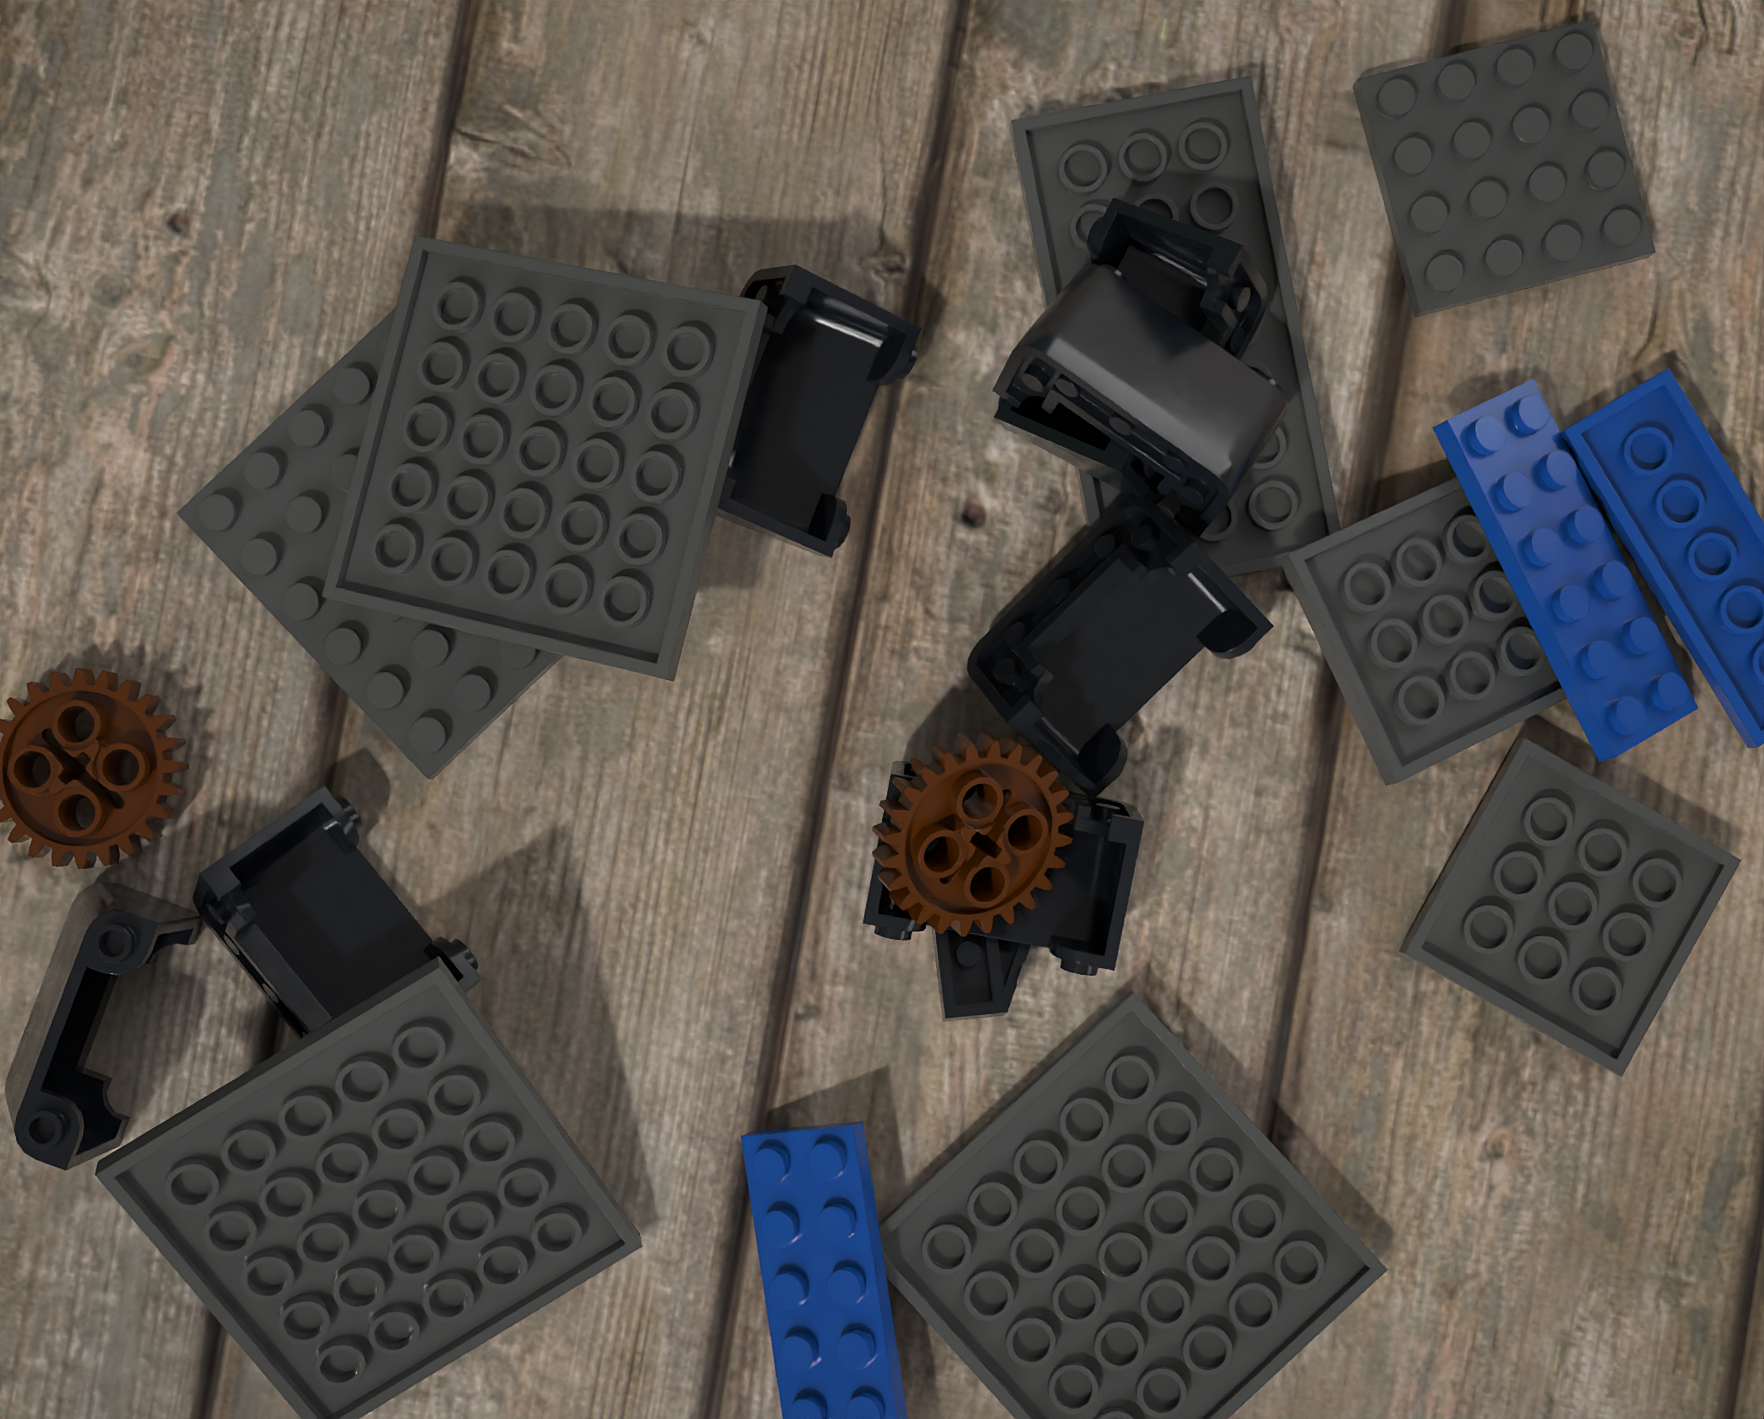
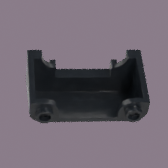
(1191, 275)
(1148, 388)
(808, 404)
(1108, 637)
(1089, 897)
(317, 917)
(52, 1100)

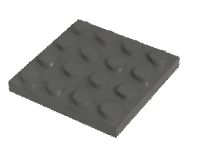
(1503, 168)
(1422, 631)
(1570, 906)

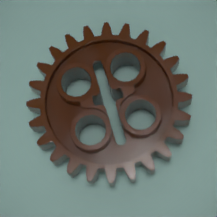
(120, 726)
(972, 833)

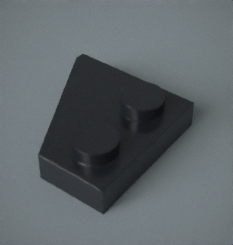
(976, 974)

